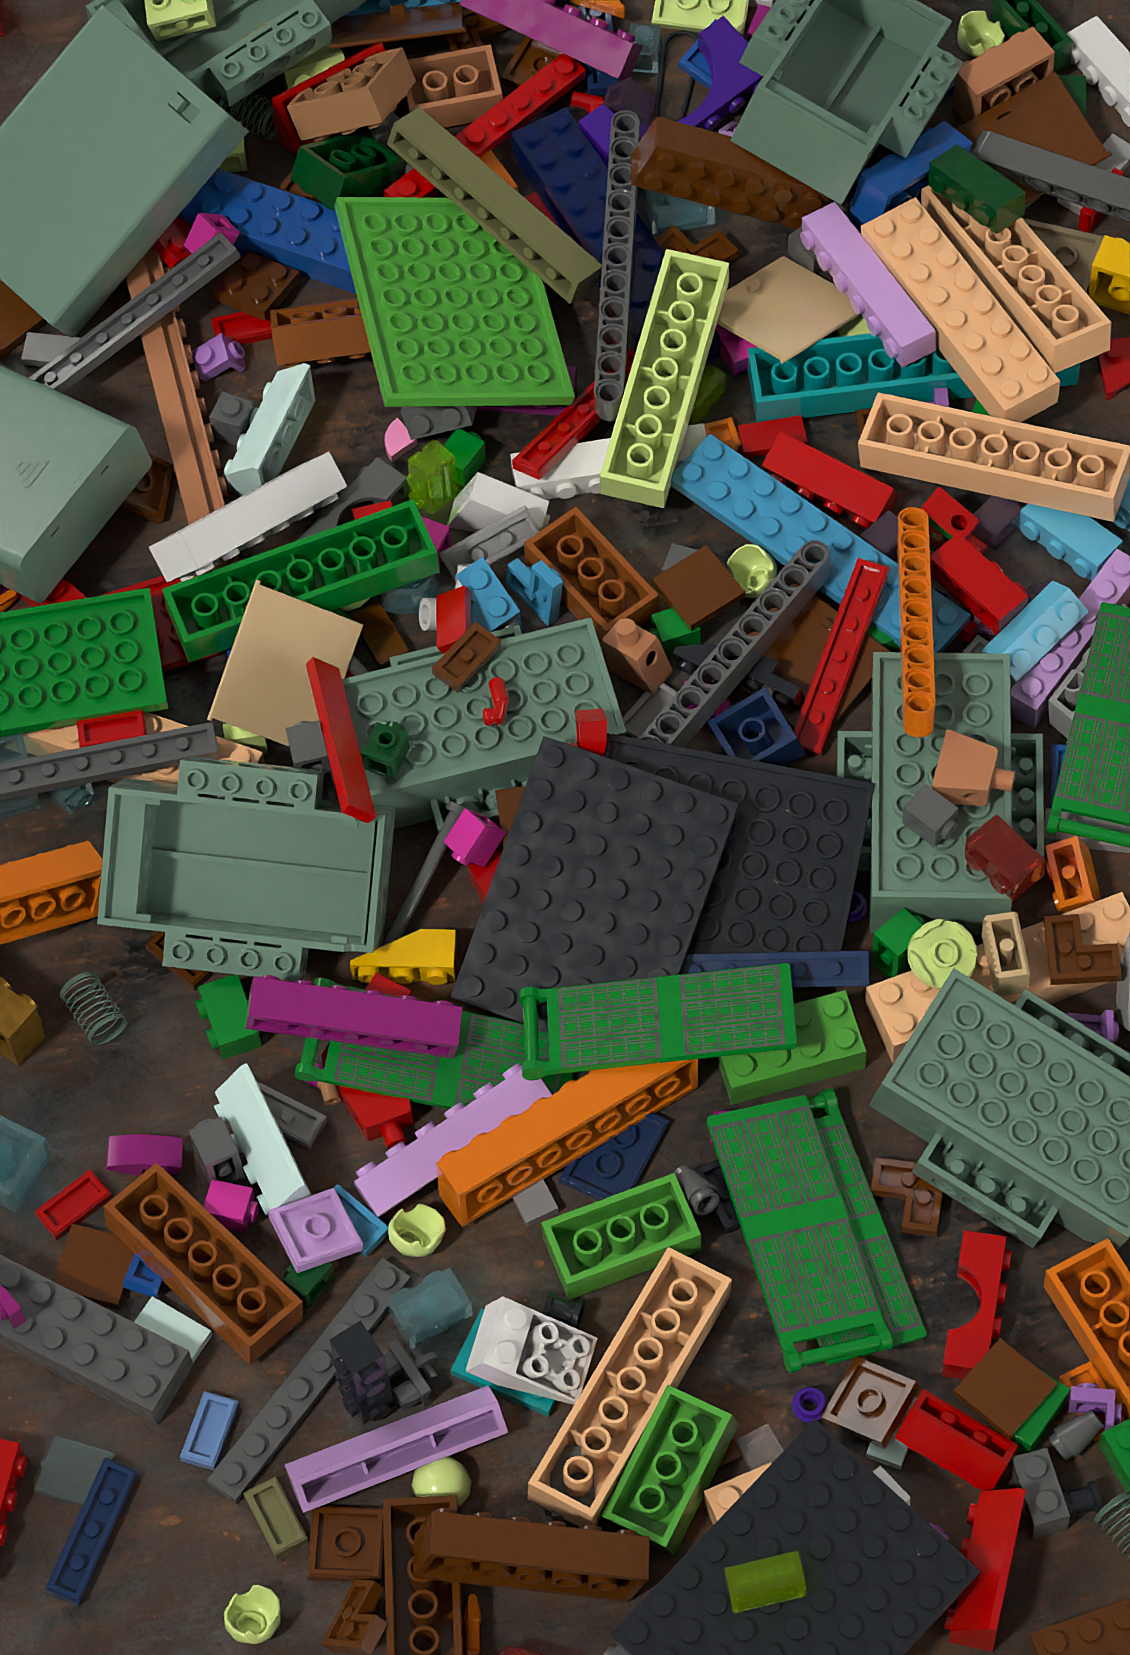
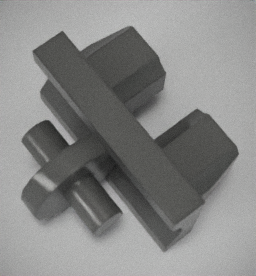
(415, 1387)

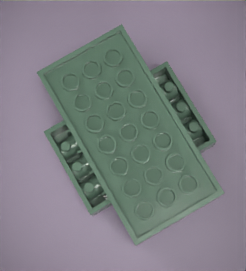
(203, 56)
(842, 85)
(451, 747)
(244, 867)
(903, 867)
(1017, 1113)

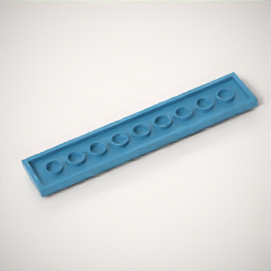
(784, 521)

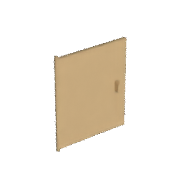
(784, 309)
(266, 671)

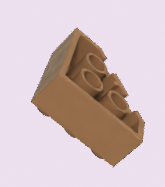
(353, 98)

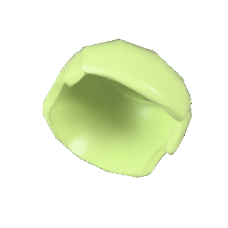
(978, 33)
(752, 569)
(416, 1231)
(442, 1479)
(253, 1615)

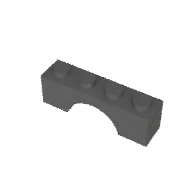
(373, 485)
(309, 752)

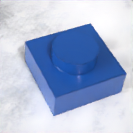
(142, 1278)

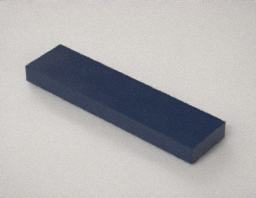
(90, 1531)

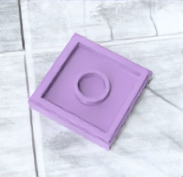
(315, 1230)

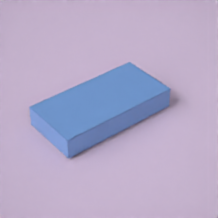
(209, 1431)

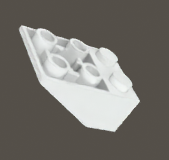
(530, 1352)

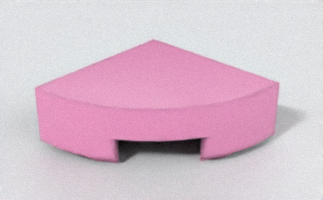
(398, 440)

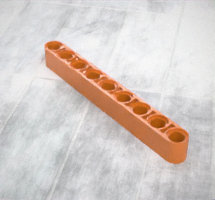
(916, 623)

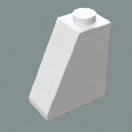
(488, 500)

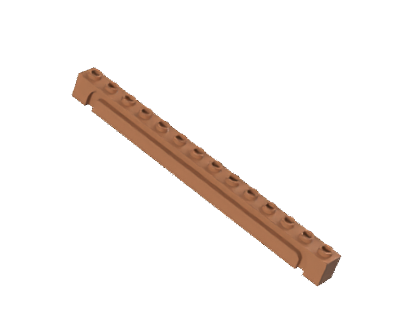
(178, 404)

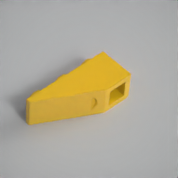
(419, 956)

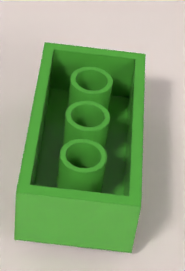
(826, 1048)
(620, 1235)
(670, 1469)

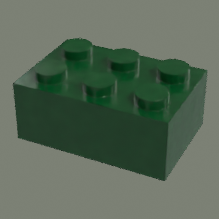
(346, 168)

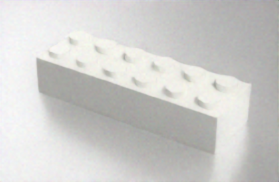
(249, 519)

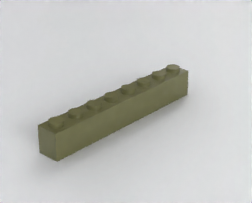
(494, 205)

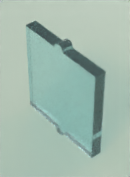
(70, 1470)

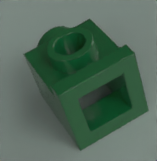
(387, 757)
(309, 1283)

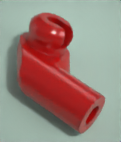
(586, 101)
(500, 702)

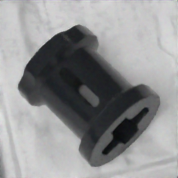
(564, 1310)
(1083, 1500)

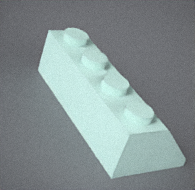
(271, 430)
(260, 1140)

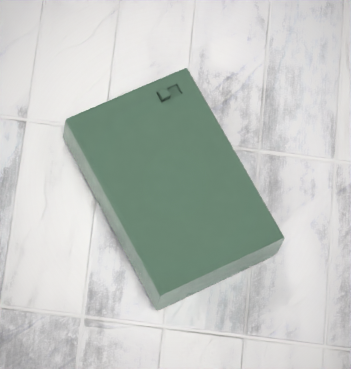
(100, 168)
(59, 480)

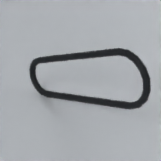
(661, 72)

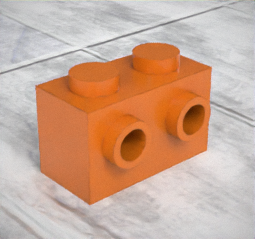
(1072, 874)

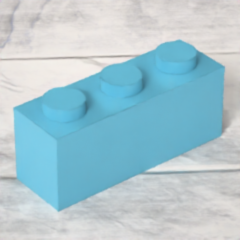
(1070, 537)
(1037, 628)

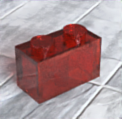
(1004, 858)

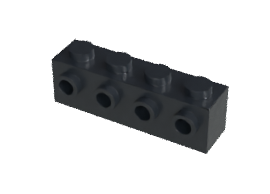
(361, 1374)

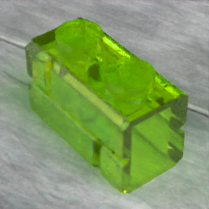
(432, 477)

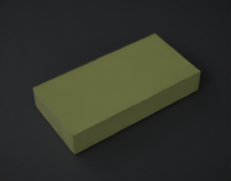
(275, 1517)

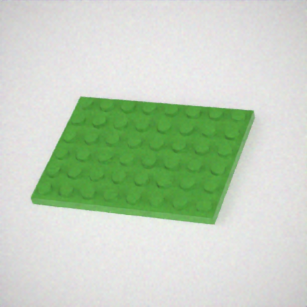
(449, 308)

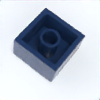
(757, 731)

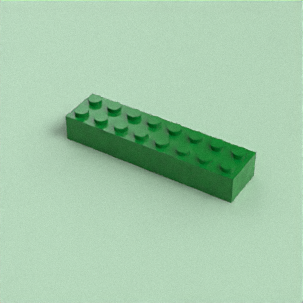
(322, 570)

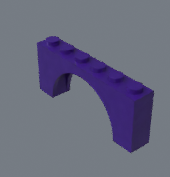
(729, 89)

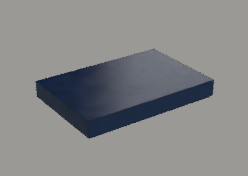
(618, 1162)

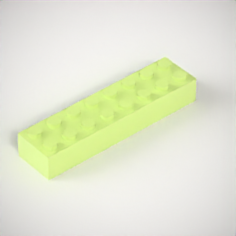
(664, 378)

